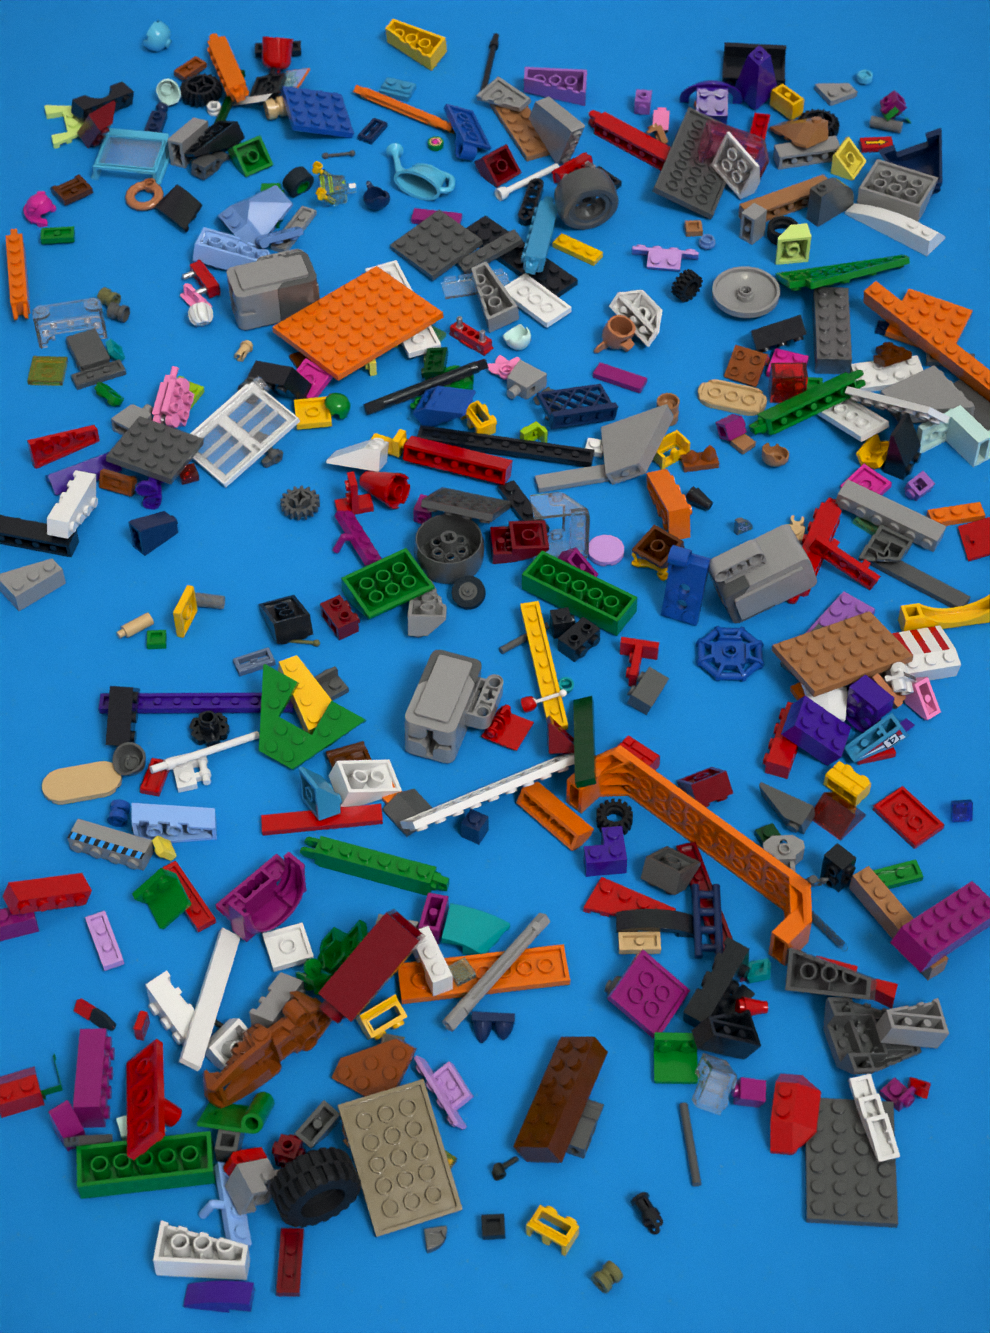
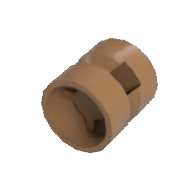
(672, 402)

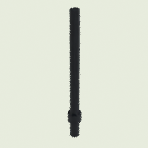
(493, 47)

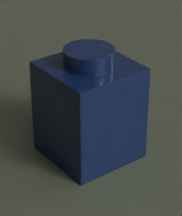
(474, 826)

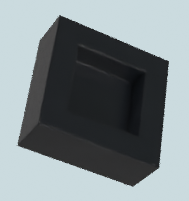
(493, 1226)

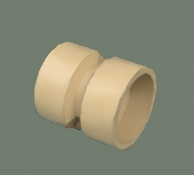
(274, 108)

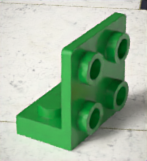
(164, 897)
(675, 1058)

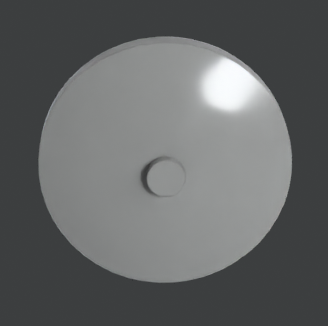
(745, 292)

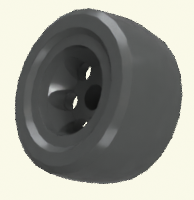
(582, 188)
(449, 536)

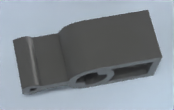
(208, 164)
(585, 1129)

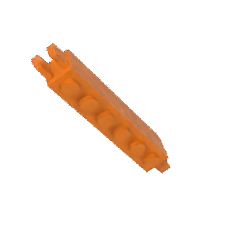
(227, 68)
(17, 275)

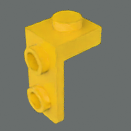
(396, 445)

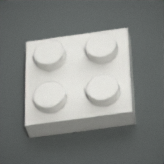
(287, 947)

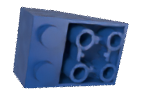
(442, 405)

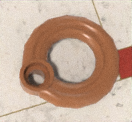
(151, 187)

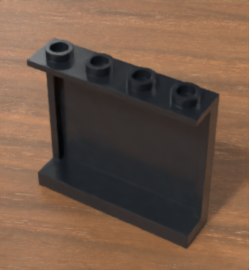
(736, 54)

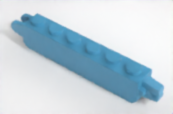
(539, 236)

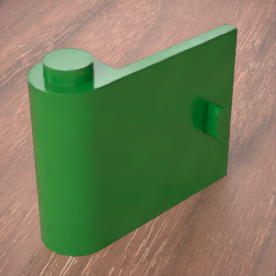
(239, 1117)

